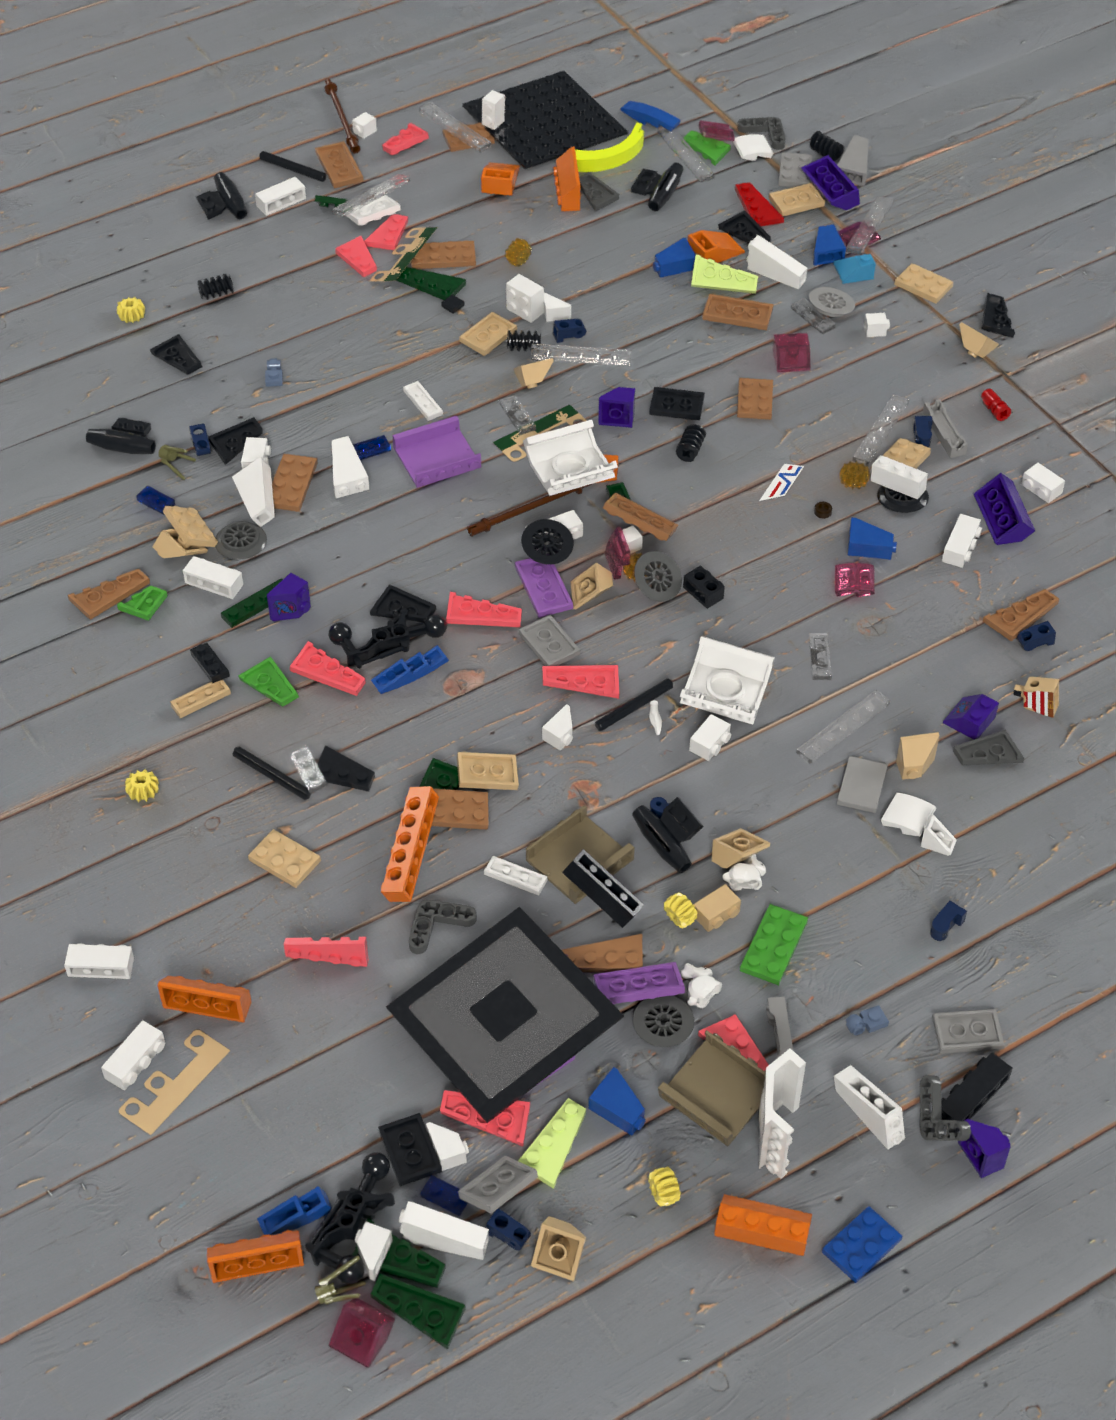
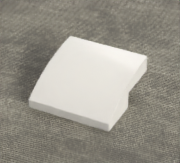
(752, 146)
(908, 814)

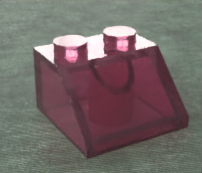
(791, 352)
(361, 1331)

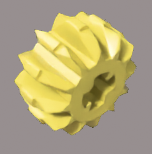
(130, 310)
(141, 785)
(680, 910)
(664, 1186)

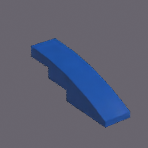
(649, 114)
(410, 670)

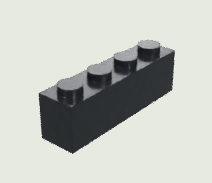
(603, 888)
(976, 1089)

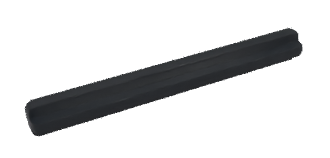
(293, 166)
(634, 704)
(272, 773)

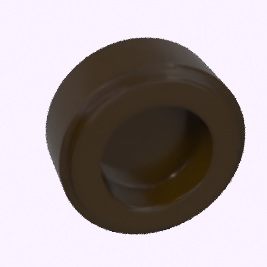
(823, 510)

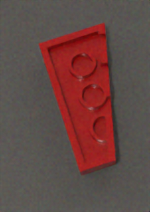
(757, 205)

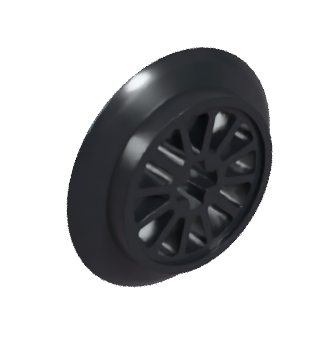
(900, 502)
(550, 526)

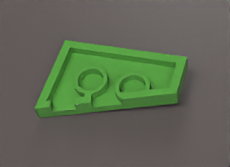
(709, 147)
(270, 681)

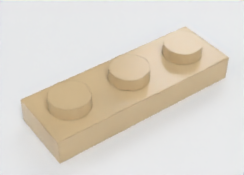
(200, 698)

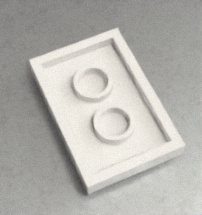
(374, 210)

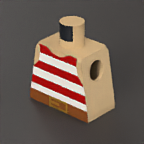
(1040, 695)

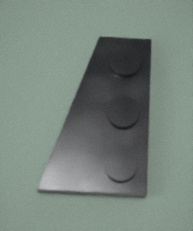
(743, 227)
(995, 316)
(177, 354)
(232, 440)
(395, 599)
(344, 771)

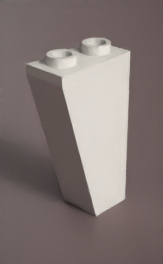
(774, 263)
(348, 471)
(256, 490)
(871, 1106)
(442, 1232)

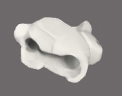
(745, 874)
(702, 985)

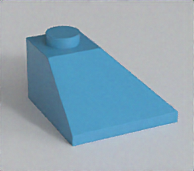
(855, 268)

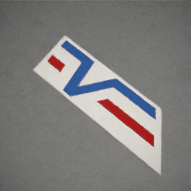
(782, 481)

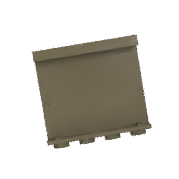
(565, 841)
(717, 1089)

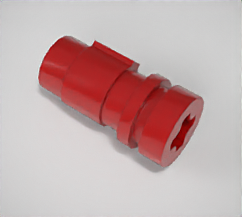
(998, 407)

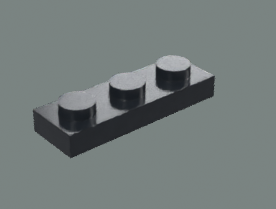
(209, 662)

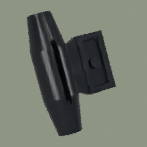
(658, 186)
(226, 196)
(124, 437)
(667, 833)

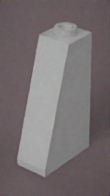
(854, 160)

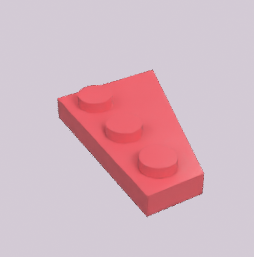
(405, 139)
(389, 233)
(357, 256)

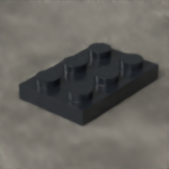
(677, 403)
(410, 1149)

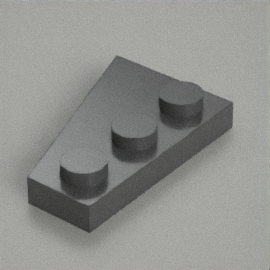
(597, 192)
(990, 749)

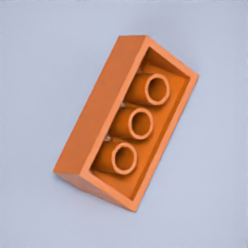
(567, 181)
(204, 998)
(763, 1224)
(255, 1256)

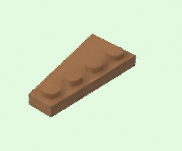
(109, 593)
(1022, 614)
(608, 955)

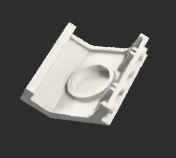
(568, 458)
(727, 680)
(781, 1087)

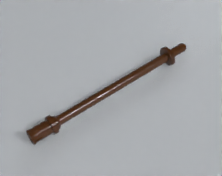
(351, 140)
(485, 524)

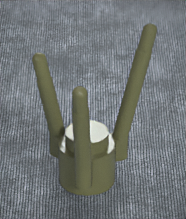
(169, 454)
(327, 1292)

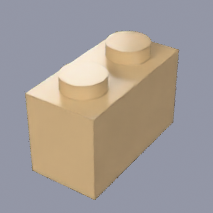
(717, 908)

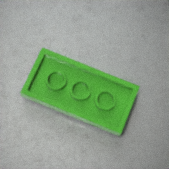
(774, 944)

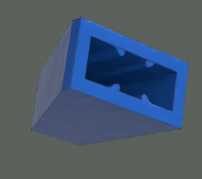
(828, 246)
(675, 259)
(870, 541)
(617, 1103)

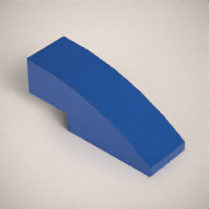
(295, 1212)

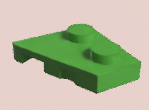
(144, 603)

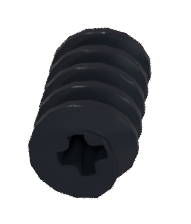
(826, 146)
(215, 286)
(522, 340)
(690, 442)

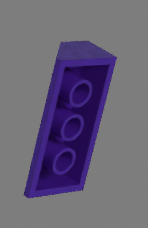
(832, 183)
(1004, 511)

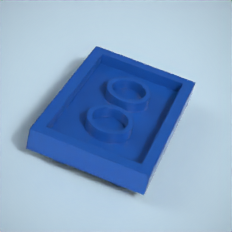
(862, 1244)

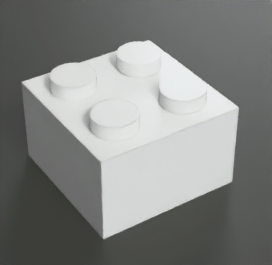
(525, 298)

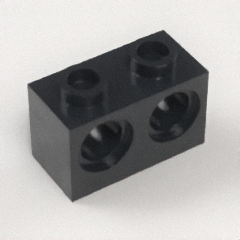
(703, 587)

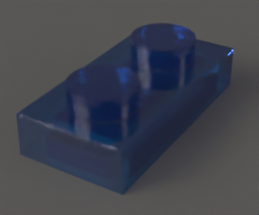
(372, 447)
(154, 499)
(443, 1195)

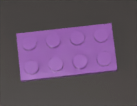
(543, 587)
(640, 983)

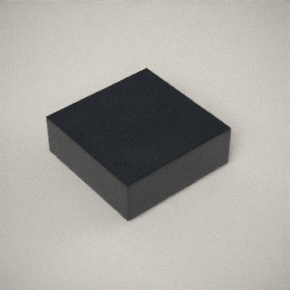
(452, 304)

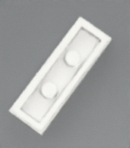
(423, 400)
(515, 875)

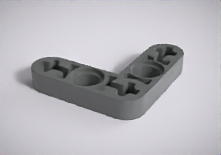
(766, 124)
(431, 917)
(932, 1086)

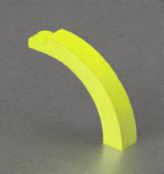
(614, 156)

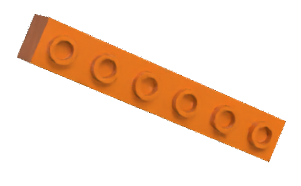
(409, 844)

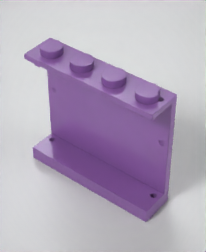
(435, 452)

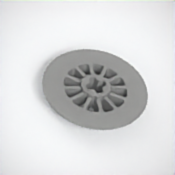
(831, 301)

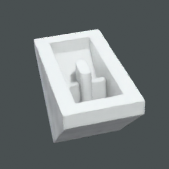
(556, 309)
(937, 837)

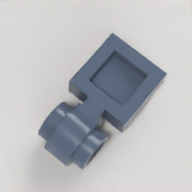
(274, 373)
(870, 1018)

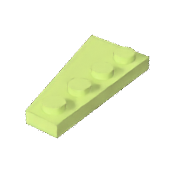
(721, 277)
(555, 1142)

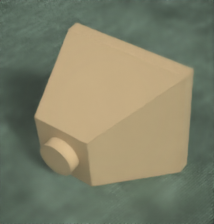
(976, 342)
(533, 373)
(171, 545)
(590, 585)
(916, 754)
(736, 847)
(558, 1248)

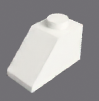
(559, 729)
(448, 1146)
(373, 1246)

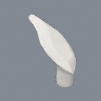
(655, 717)

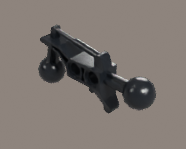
(341, 634)
(375, 1167)

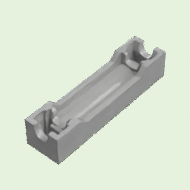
(945, 429)
(778, 1019)

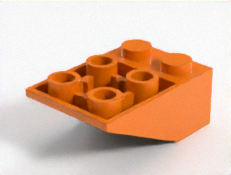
(499, 178)
(714, 245)

